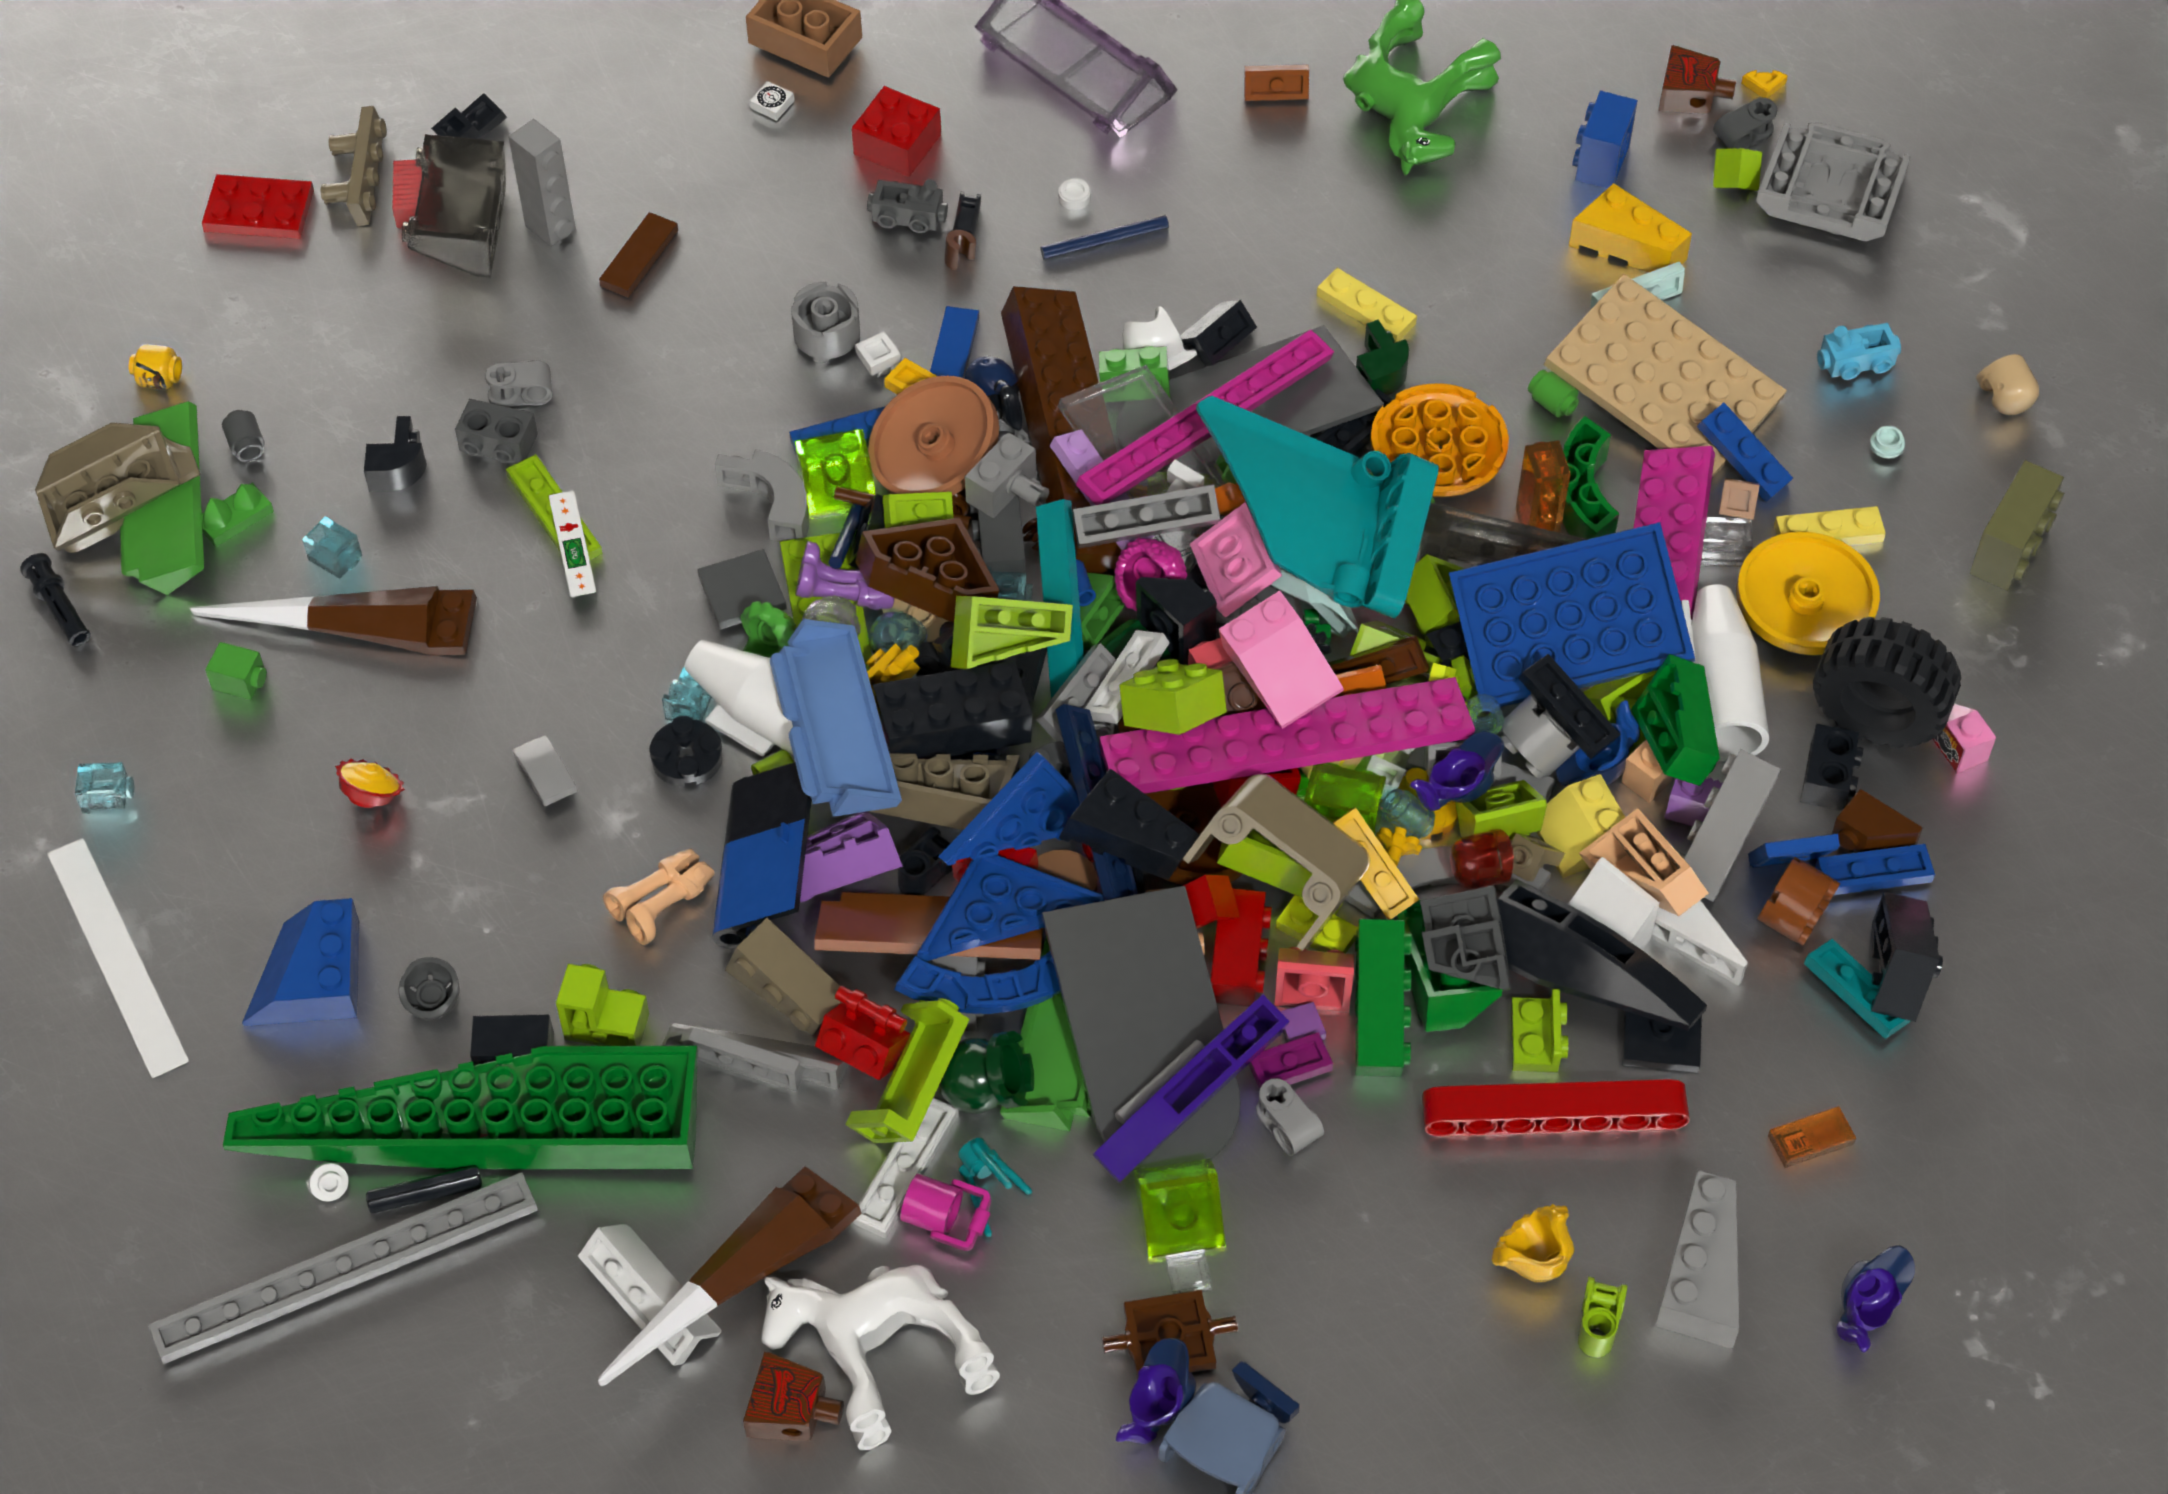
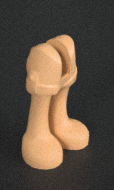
(684, 879)

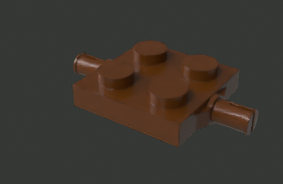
(1166, 1317)

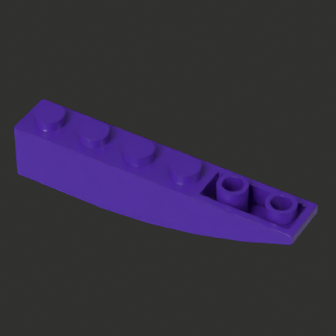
(1191, 1087)

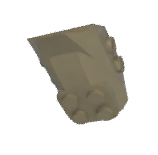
(106, 477)

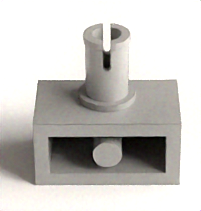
(1003, 475)

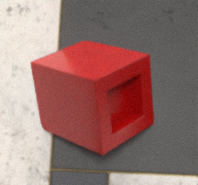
(1211, 899)

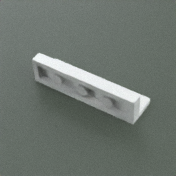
(641, 1285)

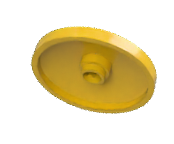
(1804, 589)

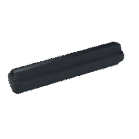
(423, 1189)

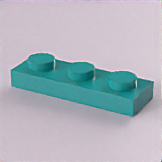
(1851, 984)

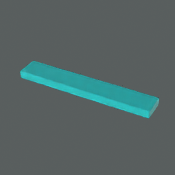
(1060, 584)

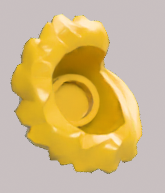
(1536, 1245)

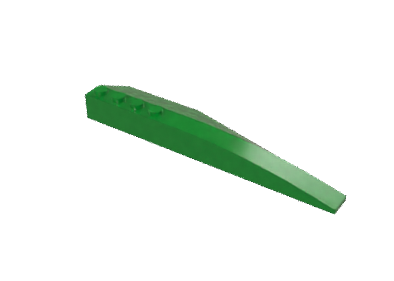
(538, 1109)

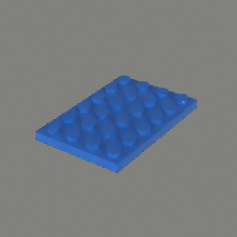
(1592, 605)

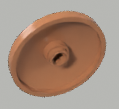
(932, 436)

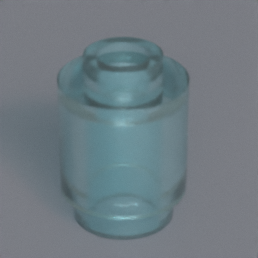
(1493, 721)
(1406, 811)

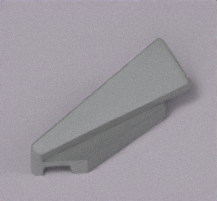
(759, 1057)

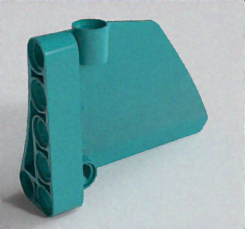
(1324, 510)

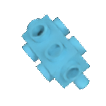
(1859, 350)

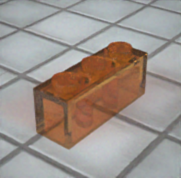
(1543, 486)

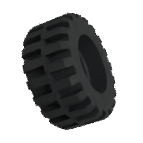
(1887, 682)

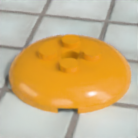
(1450, 417)

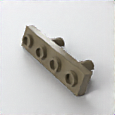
(368, 152)

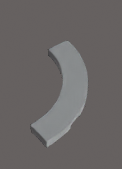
(1431, 868)

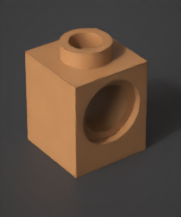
(1739, 498)

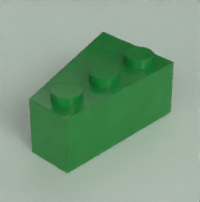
(1679, 720)

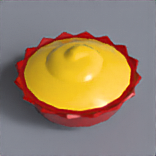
(368, 783)

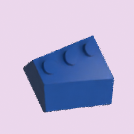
(311, 968)

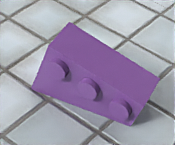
(847, 853)

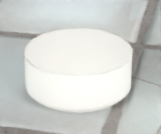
(1074, 194)

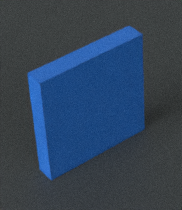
(1785, 851)

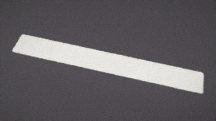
(118, 958)

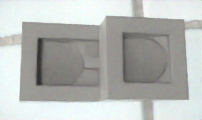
(545, 770)

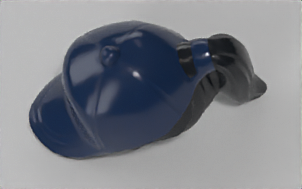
(1000, 385)

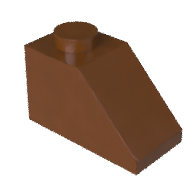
(1872, 825)

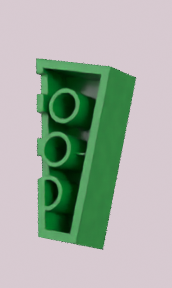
(1380, 998)

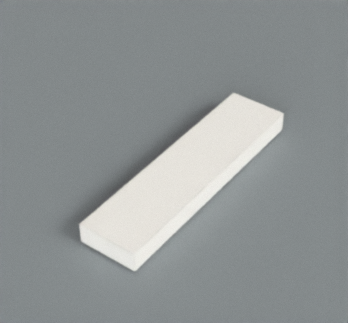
(886, 1193)

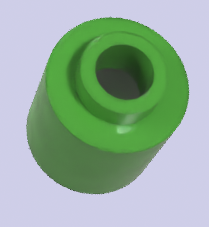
(1553, 393)

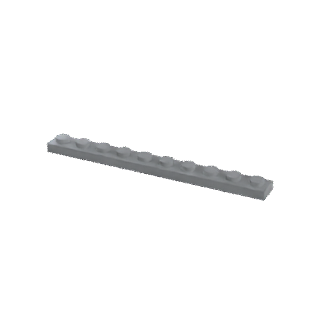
(342, 1268)

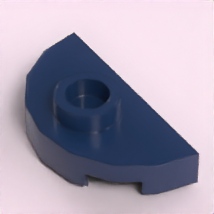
(1264, 1393)

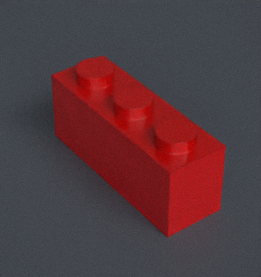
(1239, 949)

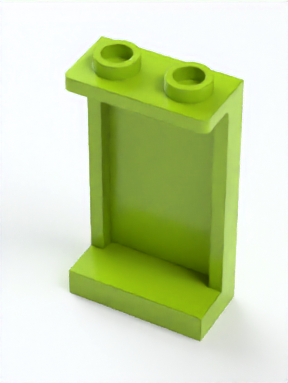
(915, 1075)

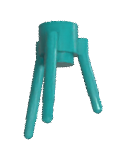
(982, 1162)

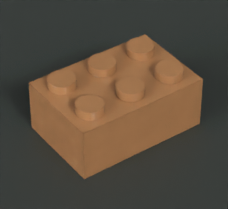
(805, 31)

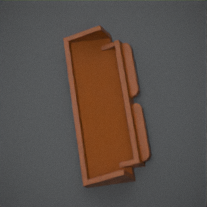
(900, 927)

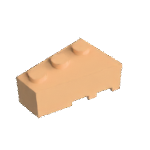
(1649, 861)

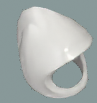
(1157, 333)

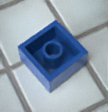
(1604, 139)

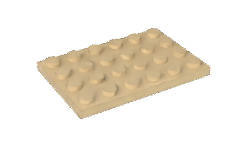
(1659, 370)

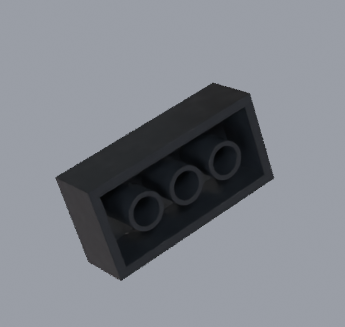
(955, 711)

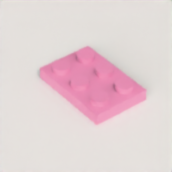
(1234, 560)

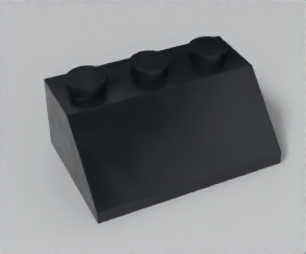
(1179, 611)

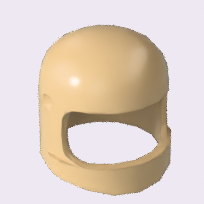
(2012, 384)

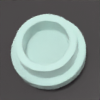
(1887, 442)

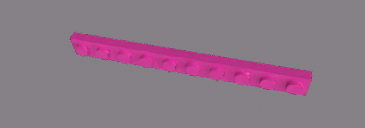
(1187, 429)

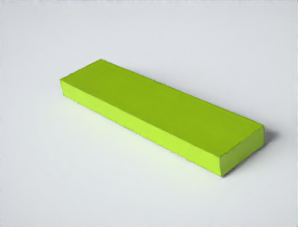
(535, 486)

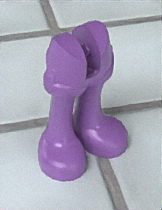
(822, 580)

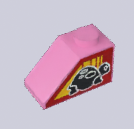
(1965, 739)

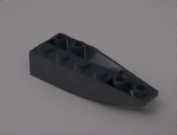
(1589, 960)

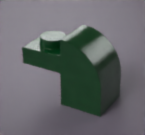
(1385, 361)

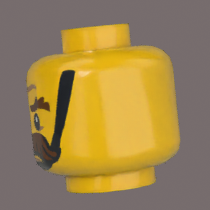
(155, 367)

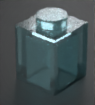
(332, 547)

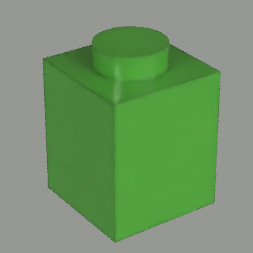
(236, 671)

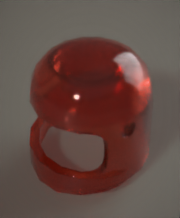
(1476, 859)

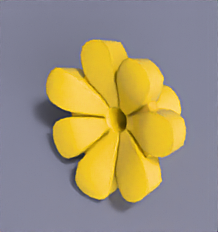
(1397, 843)

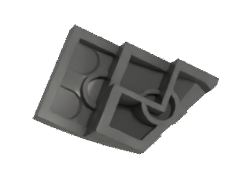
(1467, 937)

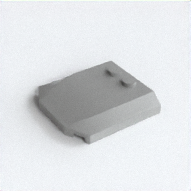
(1833, 181)

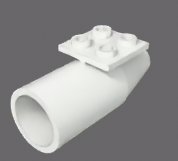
(1731, 669)
(744, 693)

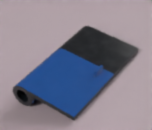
(762, 853)

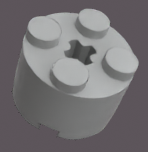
(825, 321)
(1537, 737)

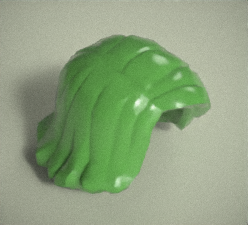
(766, 628)

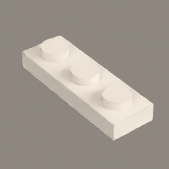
(1138, 655)

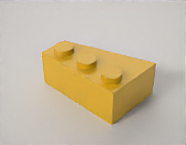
(1630, 231)

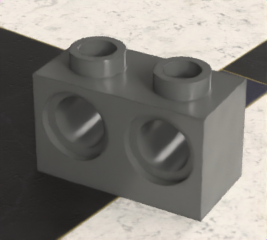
(496, 431)

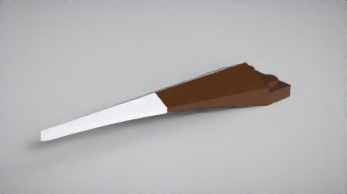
(408, 618)
(778, 1231)

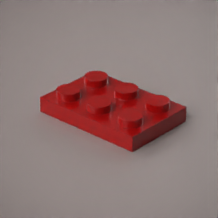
(258, 206)

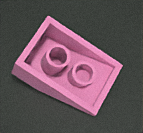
(1280, 659)

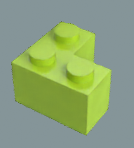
(598, 1014)

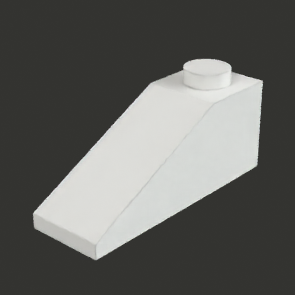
(1700, 940)

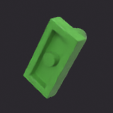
(234, 514)

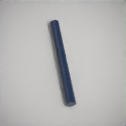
(1104, 237)

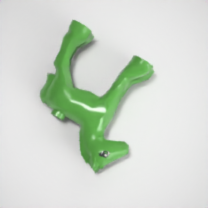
(1406, 98)

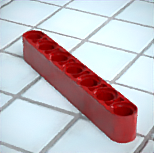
(1555, 1107)

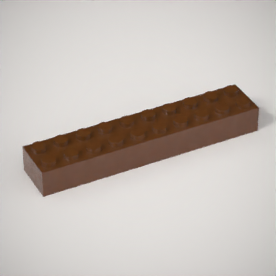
(1052, 362)

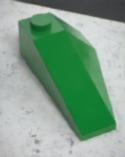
(1440, 999)

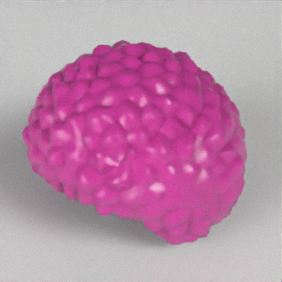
(1146, 559)

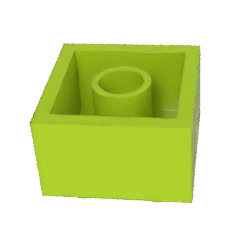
(1173, 697)

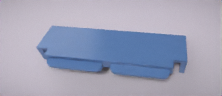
(834, 719)

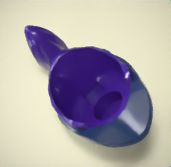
(1463, 773)
(1872, 1293)
(1160, 1391)

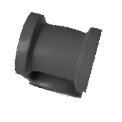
(1747, 124)

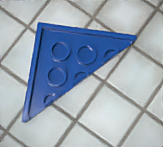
(1020, 816)
(996, 903)

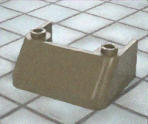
(1301, 833)

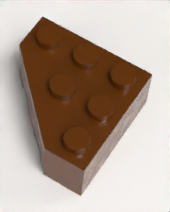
(925, 565)

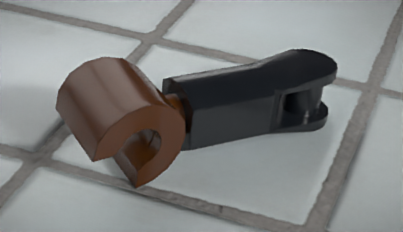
(962, 237)

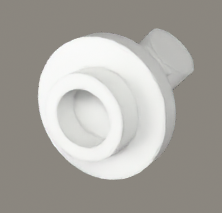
(328, 1181)

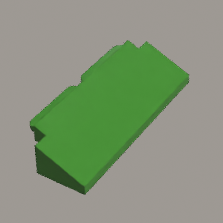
(166, 536)
(1057, 1074)

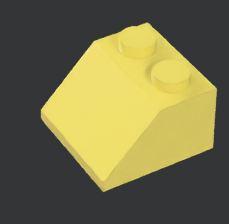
(1577, 819)

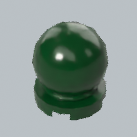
(988, 1074)

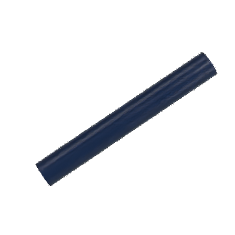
(845, 537)

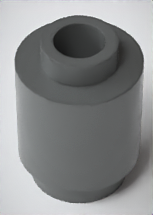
(243, 435)

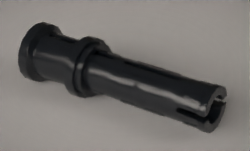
(50, 589)

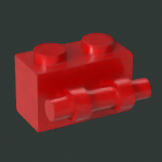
(863, 1033)

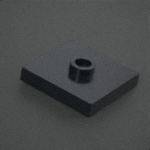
(1661, 1045)

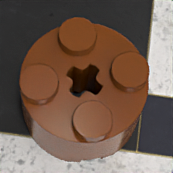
(1798, 901)

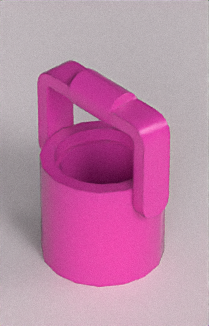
(936, 1207)

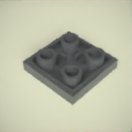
(737, 584)

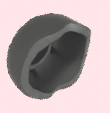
(431, 996)

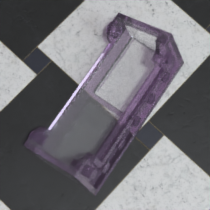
(1077, 61)

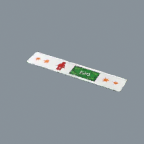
(572, 544)

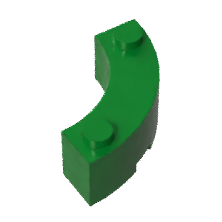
(1586, 509)

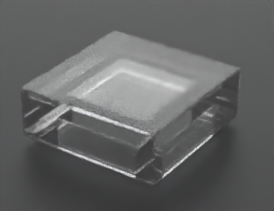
(1188, 1271)

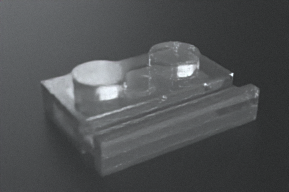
(1727, 541)

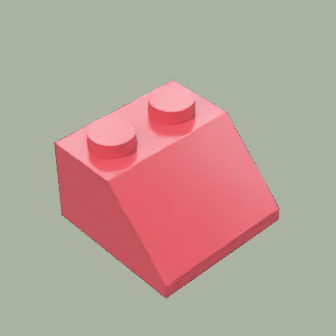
(1315, 978)

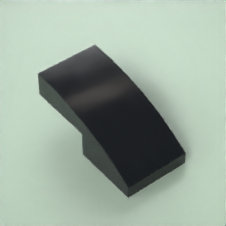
(473, 121)

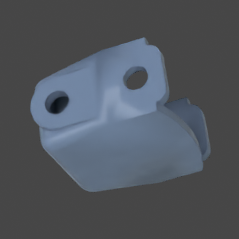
(1224, 1437)

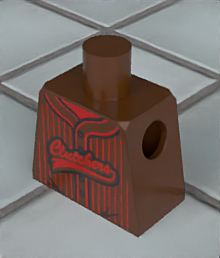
(1693, 82)
(788, 1401)

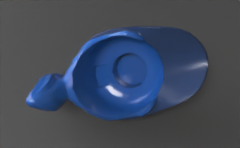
(1610, 761)

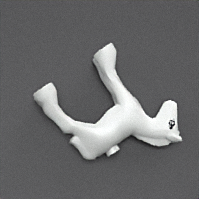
(866, 1319)

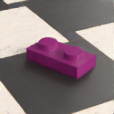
(1292, 1061)

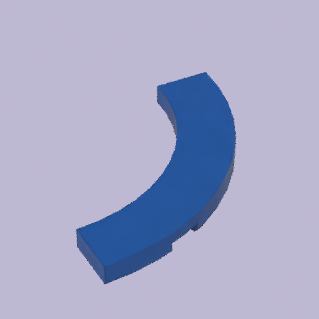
(985, 994)

